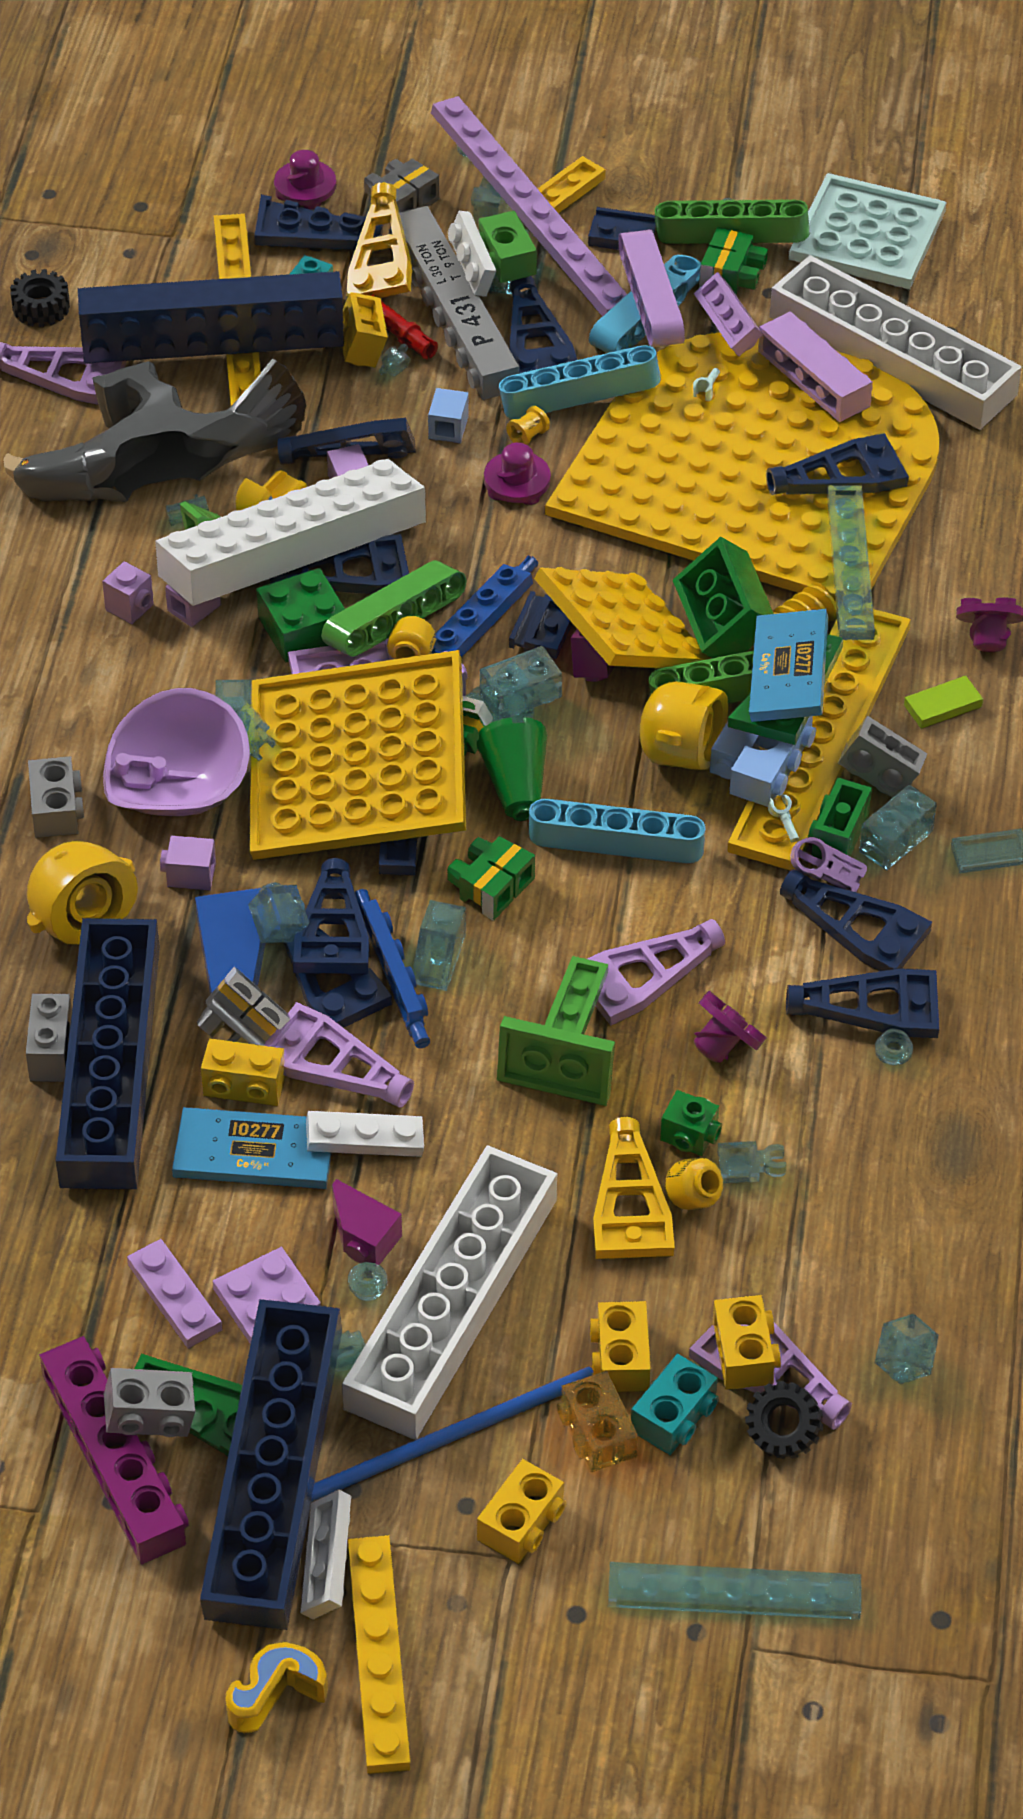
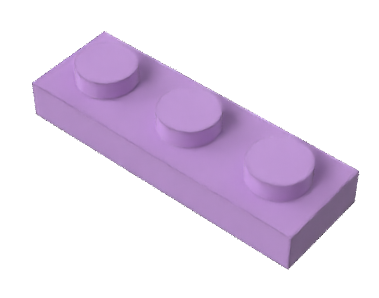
(174, 1293)

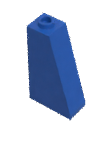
(229, 936)

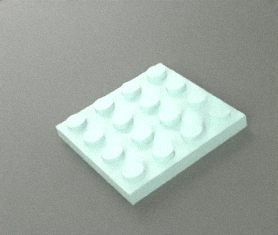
(870, 230)

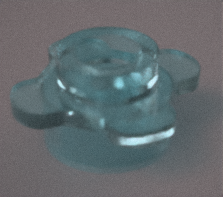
(394, 360)

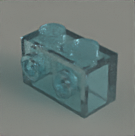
(520, 683)

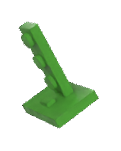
(558, 1054)

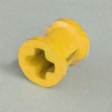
(528, 426)

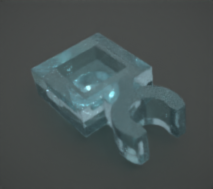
(255, 729)
(743, 1161)

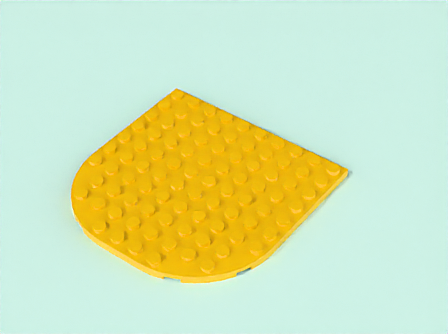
(695, 469)

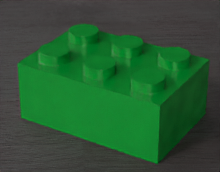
(722, 599)

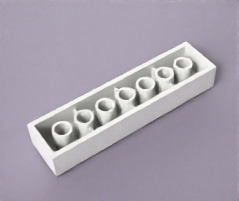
(898, 340)
(290, 531)
(450, 1292)

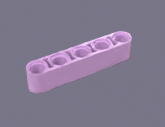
(651, 288)

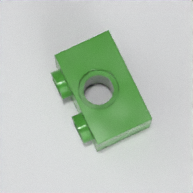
(508, 246)

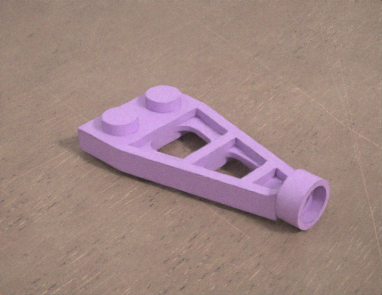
(16, 359)
(620, 1000)
(309, 1026)
(834, 1411)

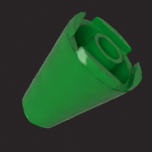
(514, 762)

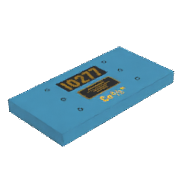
(789, 665)
(248, 1149)

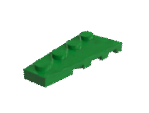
(787, 729)

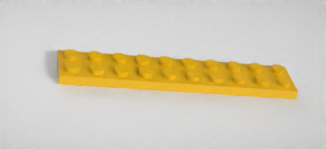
(846, 703)

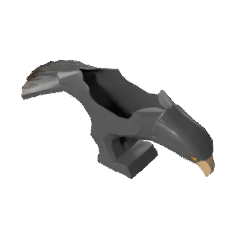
(158, 439)

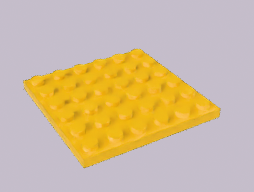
(359, 756)

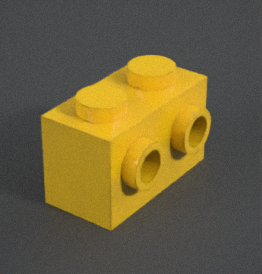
(243, 1072)

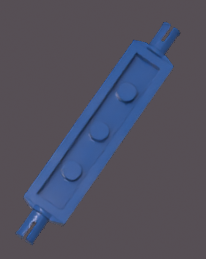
(485, 607)
(391, 957)

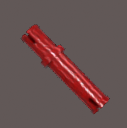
(408, 333)

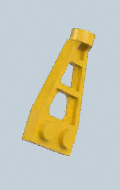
(389, 277)
(631, 1235)

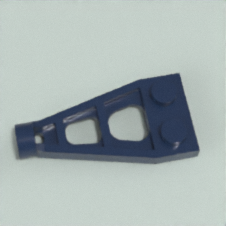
(531, 303)
(392, 438)
(874, 453)
(386, 561)
(893, 944)
(332, 954)
(916, 995)
(347, 1002)

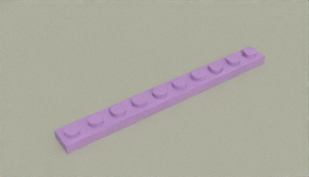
(529, 204)

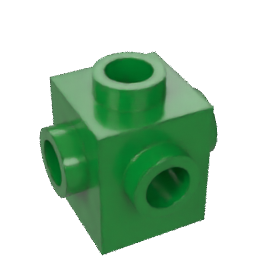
(690, 1123)

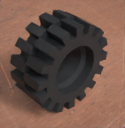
(37, 286)
(767, 1402)

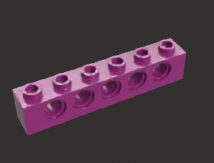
(147, 1533)

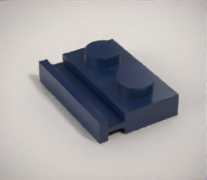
(611, 222)
(540, 625)

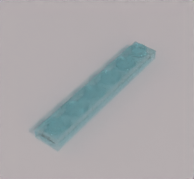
(850, 563)
(734, 1590)

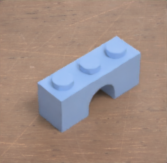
(764, 773)

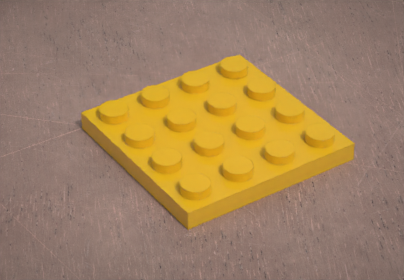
(621, 617)

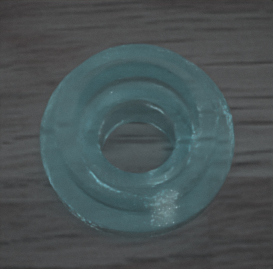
(896, 1040)
(367, 1289)

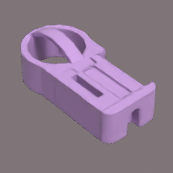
(834, 867)

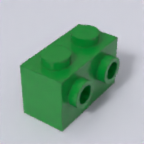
(841, 817)

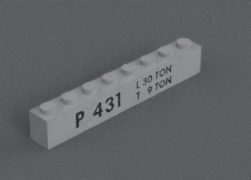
(455, 306)

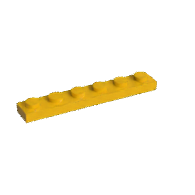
(378, 1655)

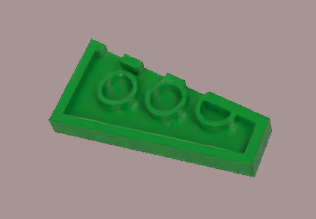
(214, 1401)

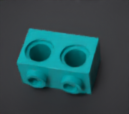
(668, 1401)

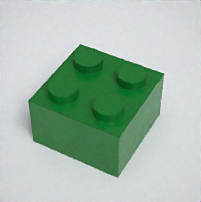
(297, 610)

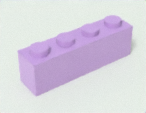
(815, 366)

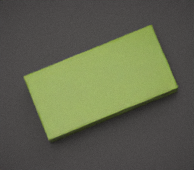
(943, 702)

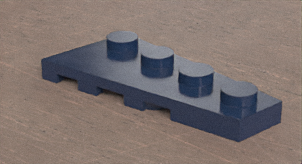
(305, 228)

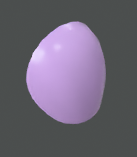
(176, 754)

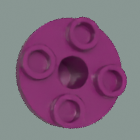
(305, 180)
(517, 475)
(989, 621)
(724, 1030)

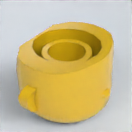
(683, 724)
(78, 883)

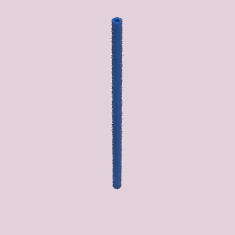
(445, 1436)

